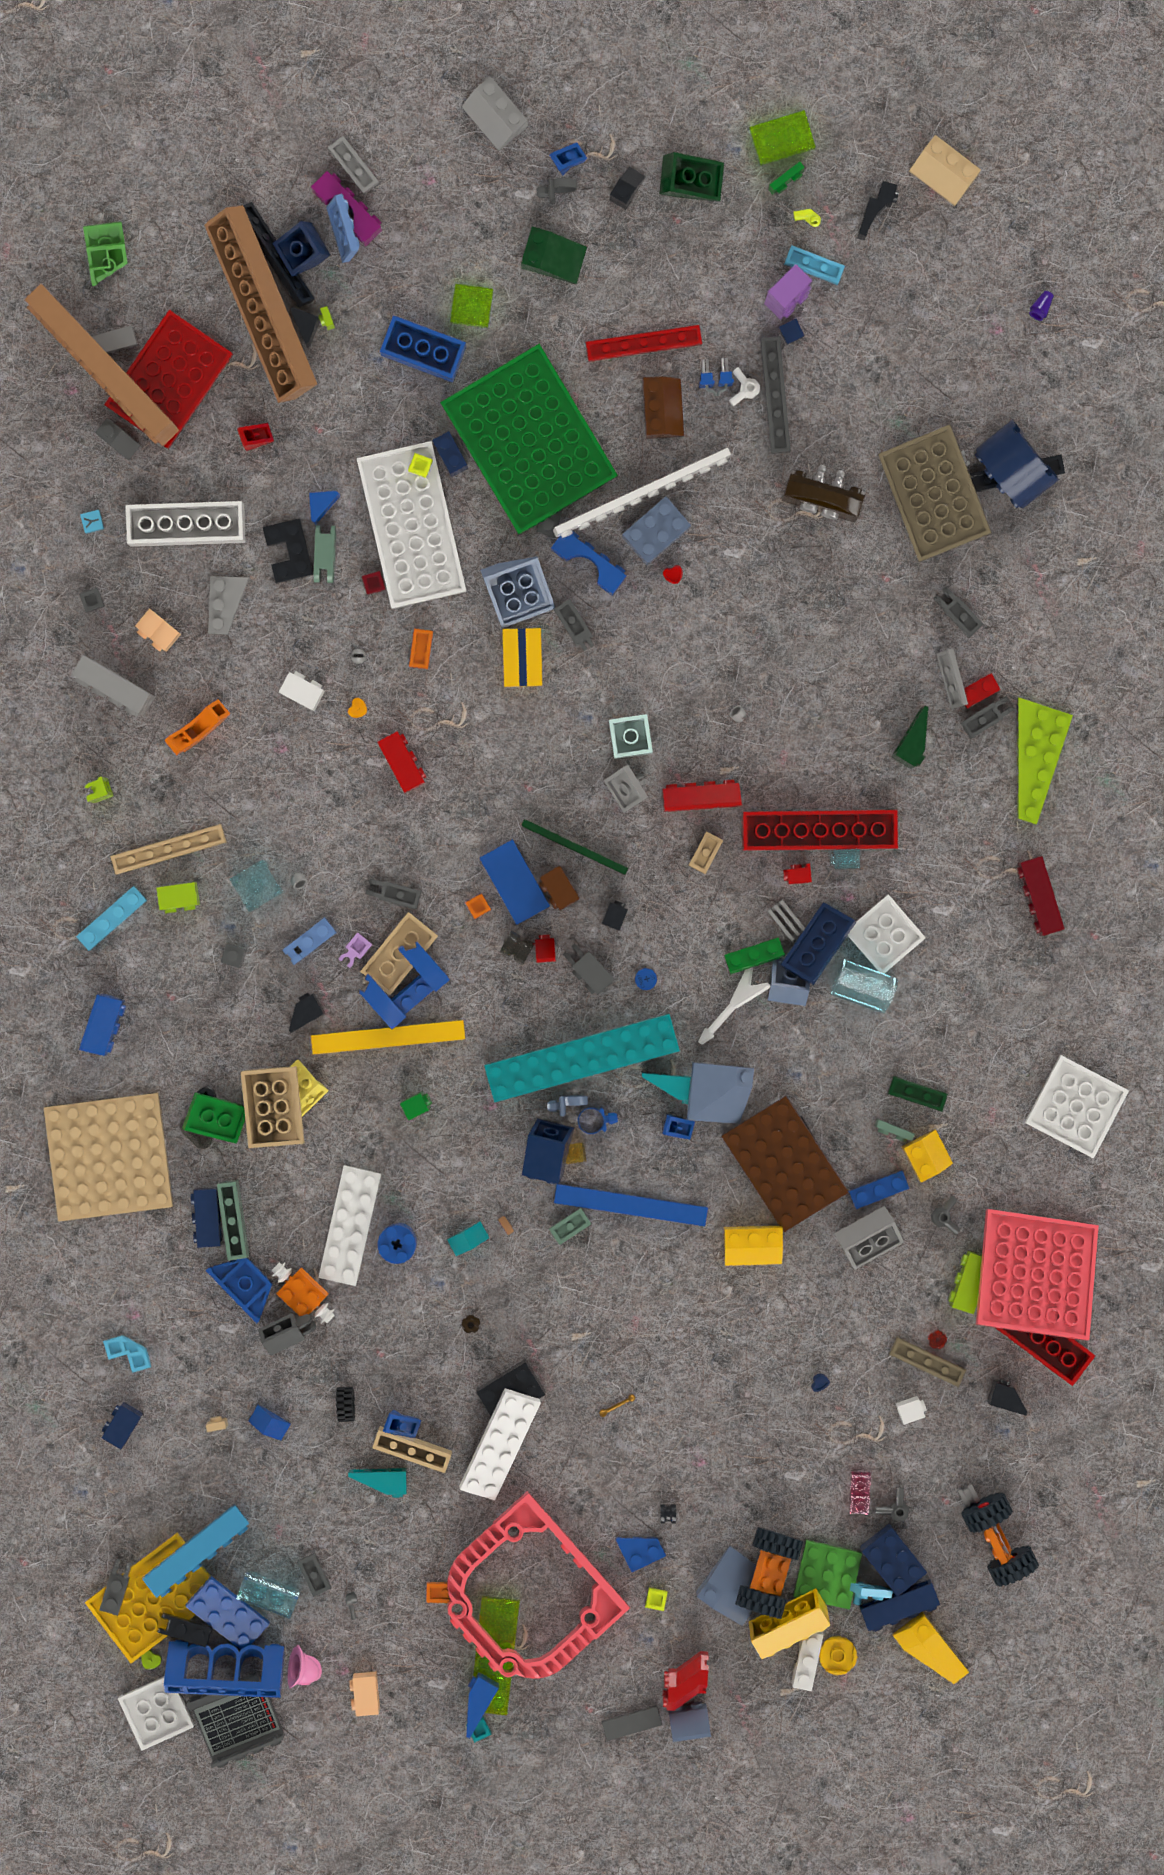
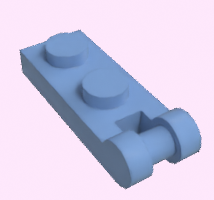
(310, 940)

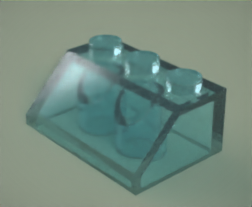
(864, 986)
(268, 1594)

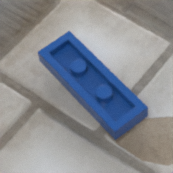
(878, 1189)

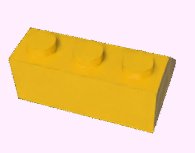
(753, 1245)

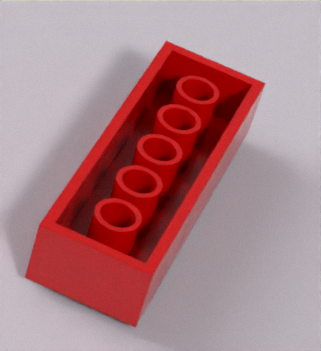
(1059, 1354)

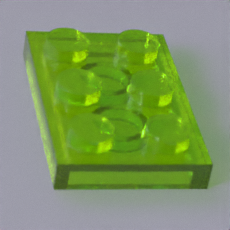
(782, 137)

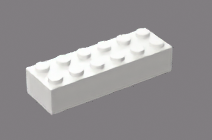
(185, 523)

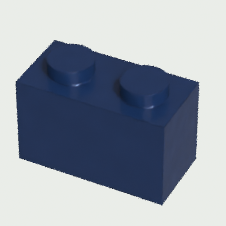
(450, 454)
(122, 1425)

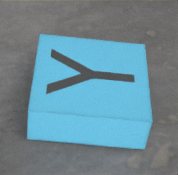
(92, 521)

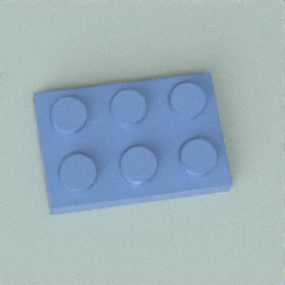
(342, 228)

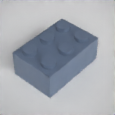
(656, 531)

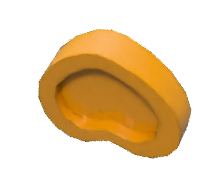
(358, 708)

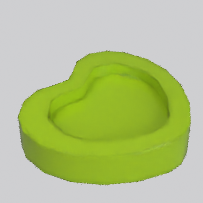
(150, 1660)

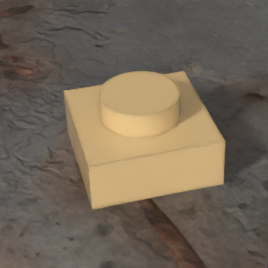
(216, 1423)

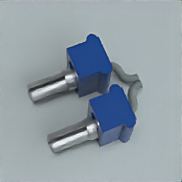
(707, 381)

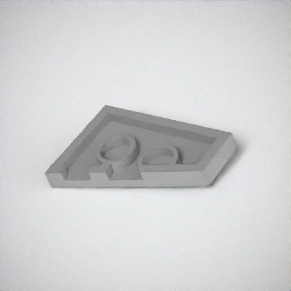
(224, 602)

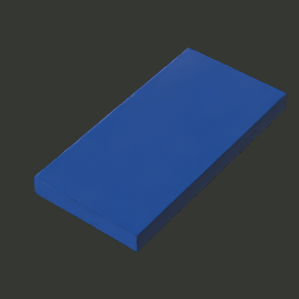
(514, 882)

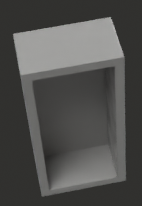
(114, 686)

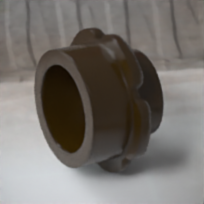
(470, 1319)

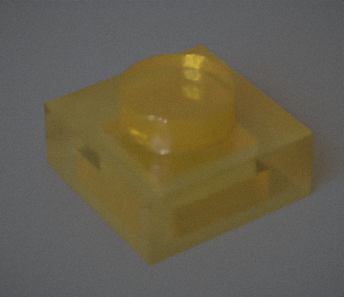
(576, 1153)

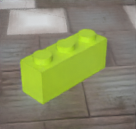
(967, 1284)

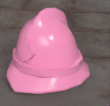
(302, 1668)

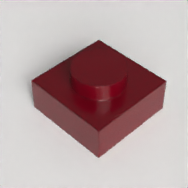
(373, 583)

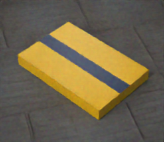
(522, 657)

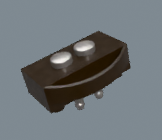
(817, 496)

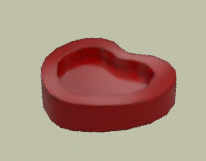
(673, 574)

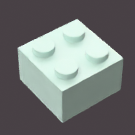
(630, 736)

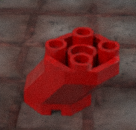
(685, 1681)

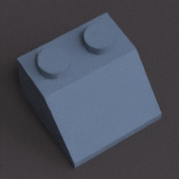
(787, 986)
(690, 1722)

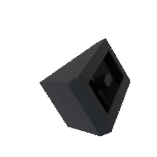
(306, 324)

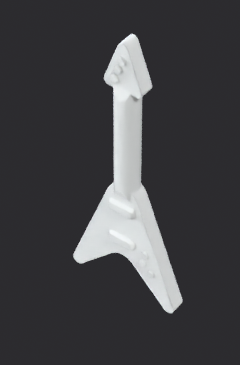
(742, 994)

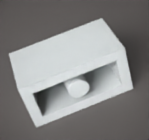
(302, 691)

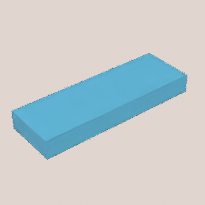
(815, 265)

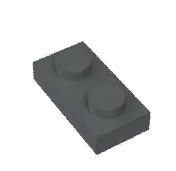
(314, 1574)

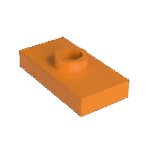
(421, 648)

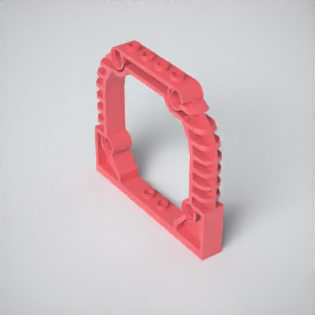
(605, 1601)

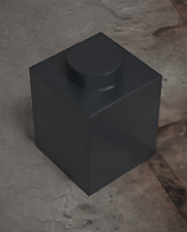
(615, 915)

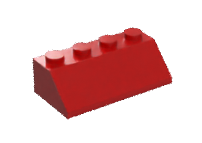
(701, 797)

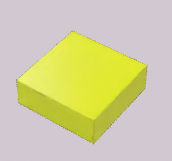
(420, 465)
(656, 1599)

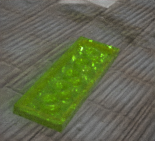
(500, 1621)

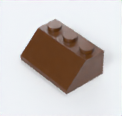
(663, 407)

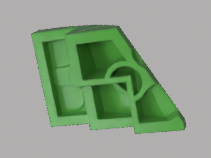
(104, 249)

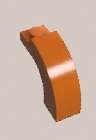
(198, 728)

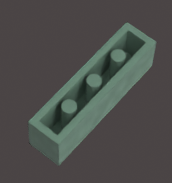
(233, 1220)

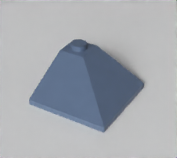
(517, 590)
(719, 1092)
(723, 1584)

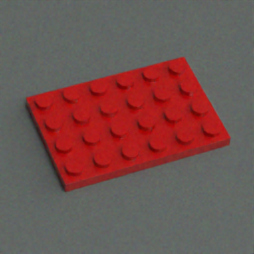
(176, 370)

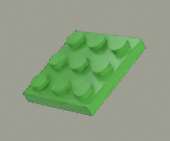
(829, 1571)

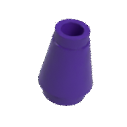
(1041, 306)

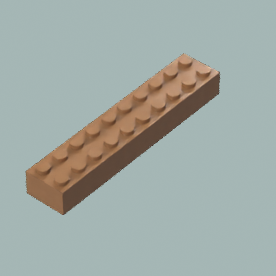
(260, 303)
(97, 361)

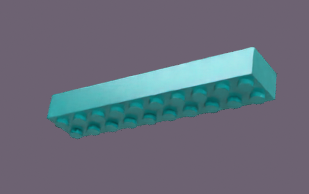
(581, 1057)

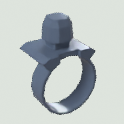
(570, 1100)

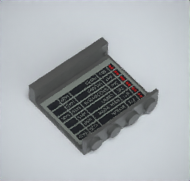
(236, 1724)

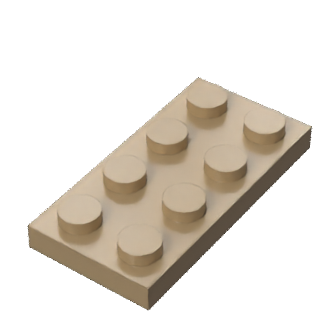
(388, 964)

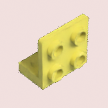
(309, 1088)

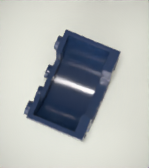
(1015, 465)

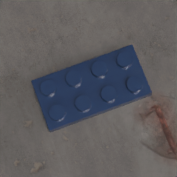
(818, 943)

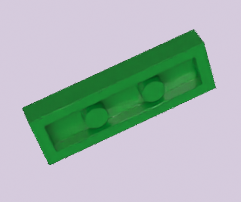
(754, 955)

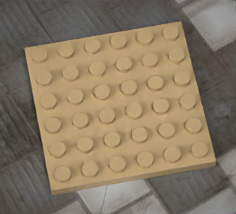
(108, 1157)

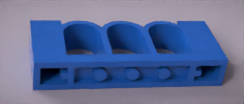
(180, 1653)

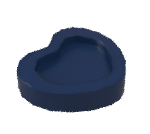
(820, 1382)

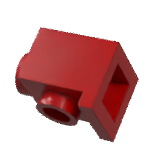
(797, 874)

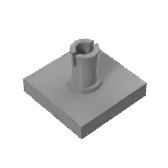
(626, 788)

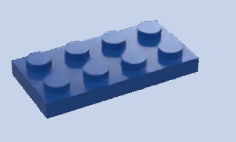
(227, 1614)

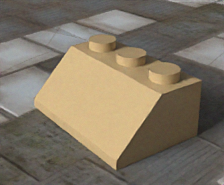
(945, 170)

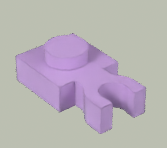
(357, 948)

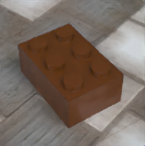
(559, 888)

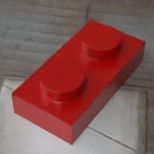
(981, 689)

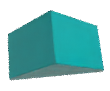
(468, 1238)

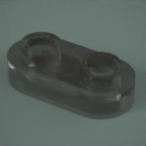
(195, 1138)

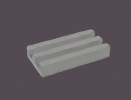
(776, 907)

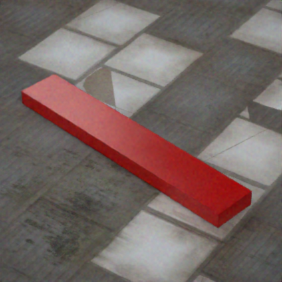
(643, 343)

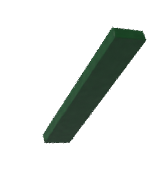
(574, 847)

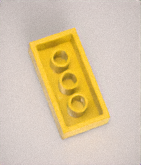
(799, 1621)

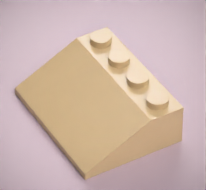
(272, 1107)

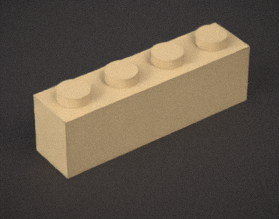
(413, 1450)

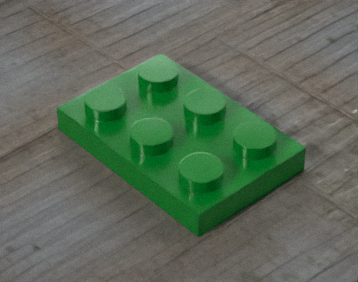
(215, 1118)

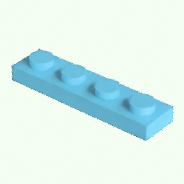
(111, 918)

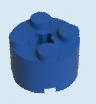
(407, 1239)

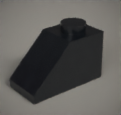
(626, 188)
(305, 1011)
(1005, 1397)

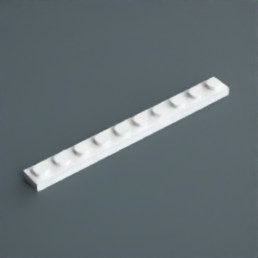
(649, 490)

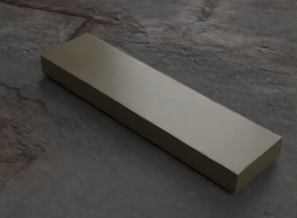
(927, 1361)

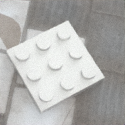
(885, 934)
(155, 1714)

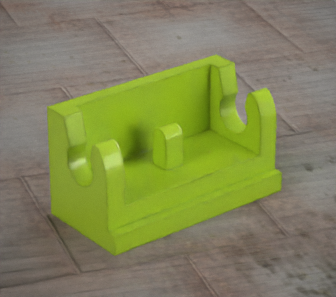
(101, 790)

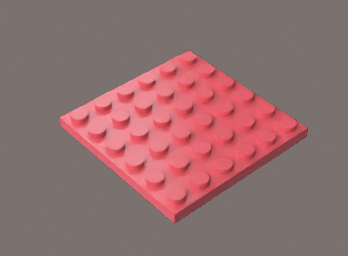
(1037, 1274)

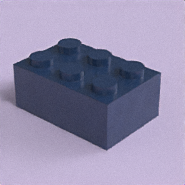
(893, 1559)

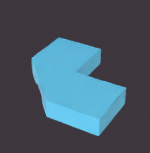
(135, 1352)

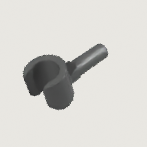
(351, 1598)

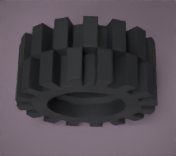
(345, 1404)

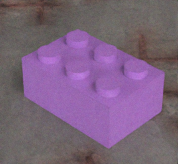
(788, 291)

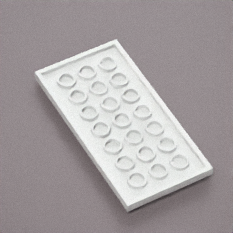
(411, 527)

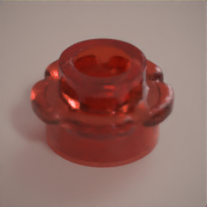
(942, 1339)

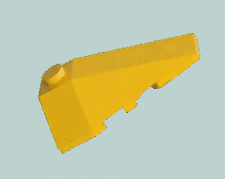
(928, 1646)

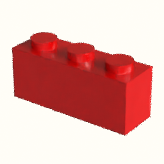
(402, 761)

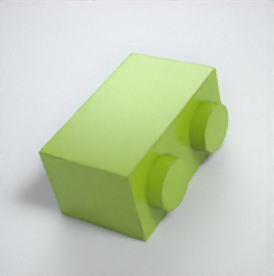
(178, 896)

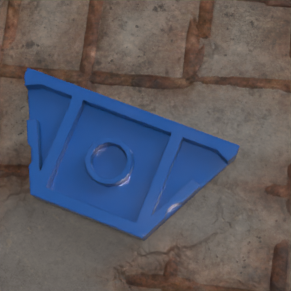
(243, 1284)

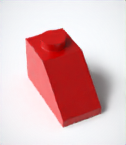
(545, 949)

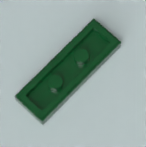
(917, 1093)

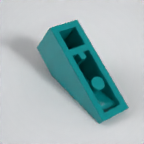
(672, 1084)
(386, 1480)

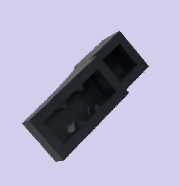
(886, 196)

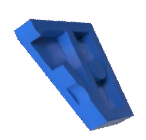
(640, 1551)

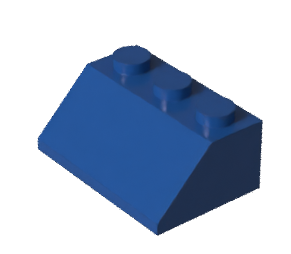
(102, 1025)

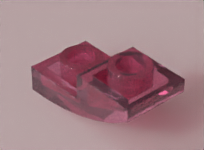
(860, 1492)

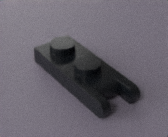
(186, 1630)

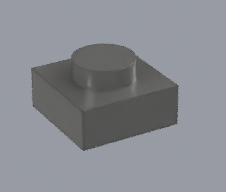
(91, 600)

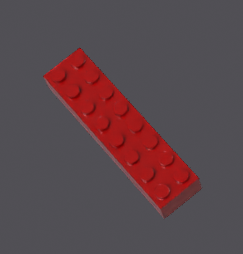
(819, 830)

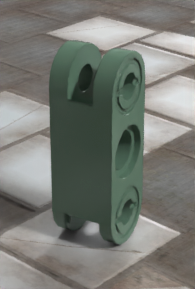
(324, 554)

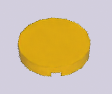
(837, 1655)

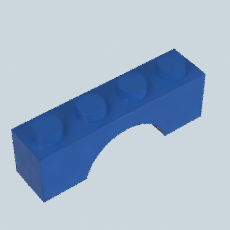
(609, 576)

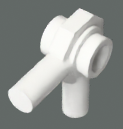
(748, 389)

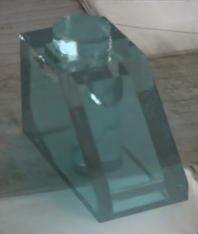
(845, 859)

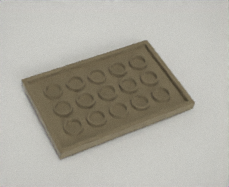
(935, 493)

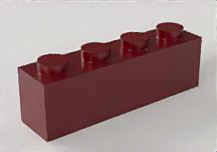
(1040, 895)

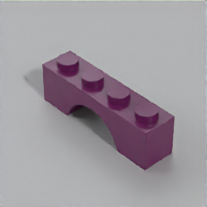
(365, 226)

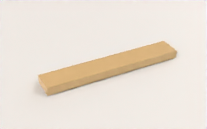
(168, 849)

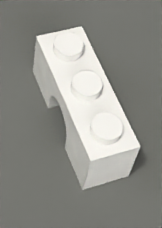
(807, 1661)

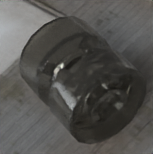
(517, 947)

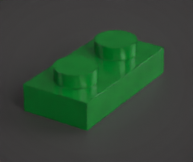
(781, 182)

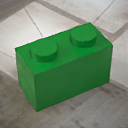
(416, 1105)

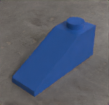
(480, 1696)

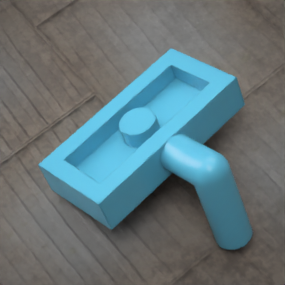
(864, 1590)

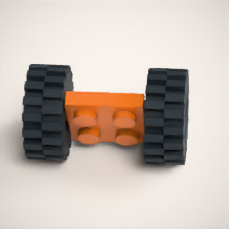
(1008, 1564)
(769, 1573)

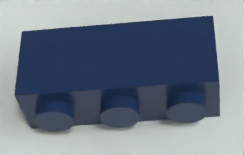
(206, 1217)

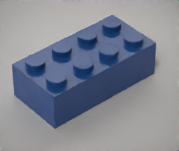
(423, 349)

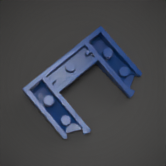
(394, 1009)

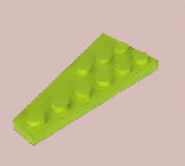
(1038, 750)

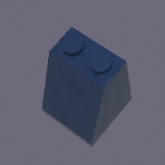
(547, 1151)

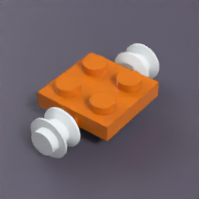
(302, 1293)

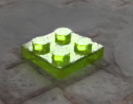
(471, 305)

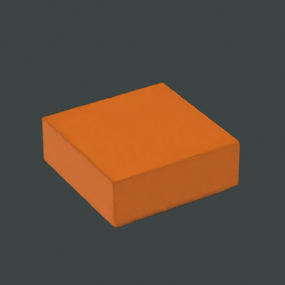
(478, 906)

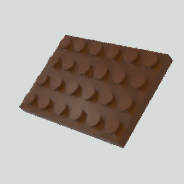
(785, 1163)

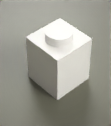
(911, 1410)

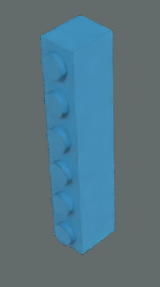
(194, 1551)

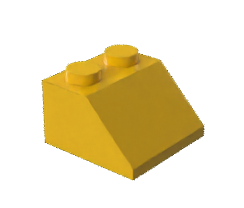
(927, 1156)

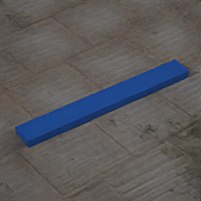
(631, 1205)

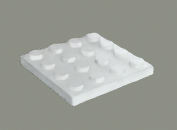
(1076, 1106)

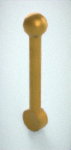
(603, 1412)

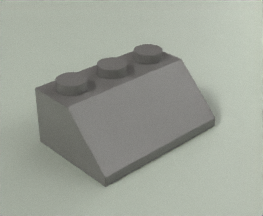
(495, 113)
(869, 1237)

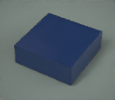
(791, 331)

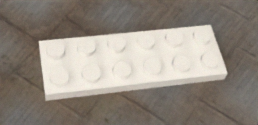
(349, 1225)
(499, 1444)

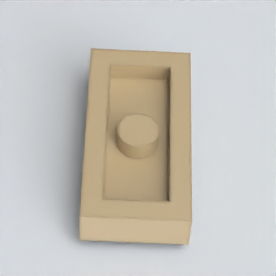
(705, 852)

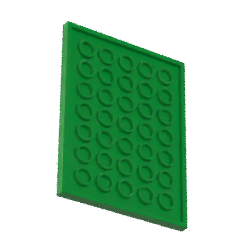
(529, 439)

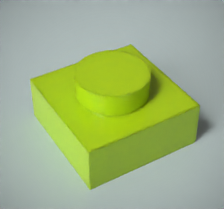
(325, 318)

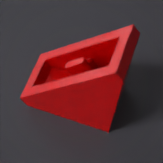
(255, 435)

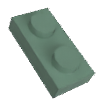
(901, 1134)
(570, 1226)

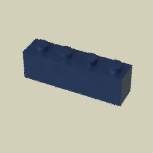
(908, 1604)

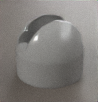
(357, 660)
(737, 713)
(298, 881)

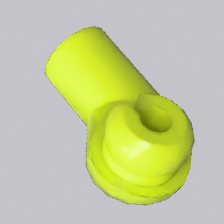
(809, 216)

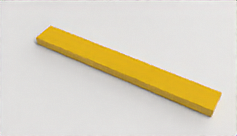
(388, 1037)

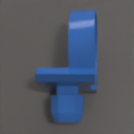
(611, 1118)

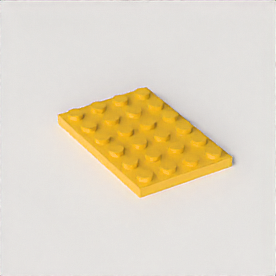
(141, 1611)

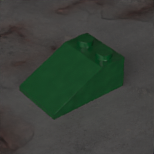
(691, 177)
(553, 255)
(913, 743)

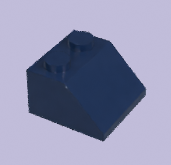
(301, 248)

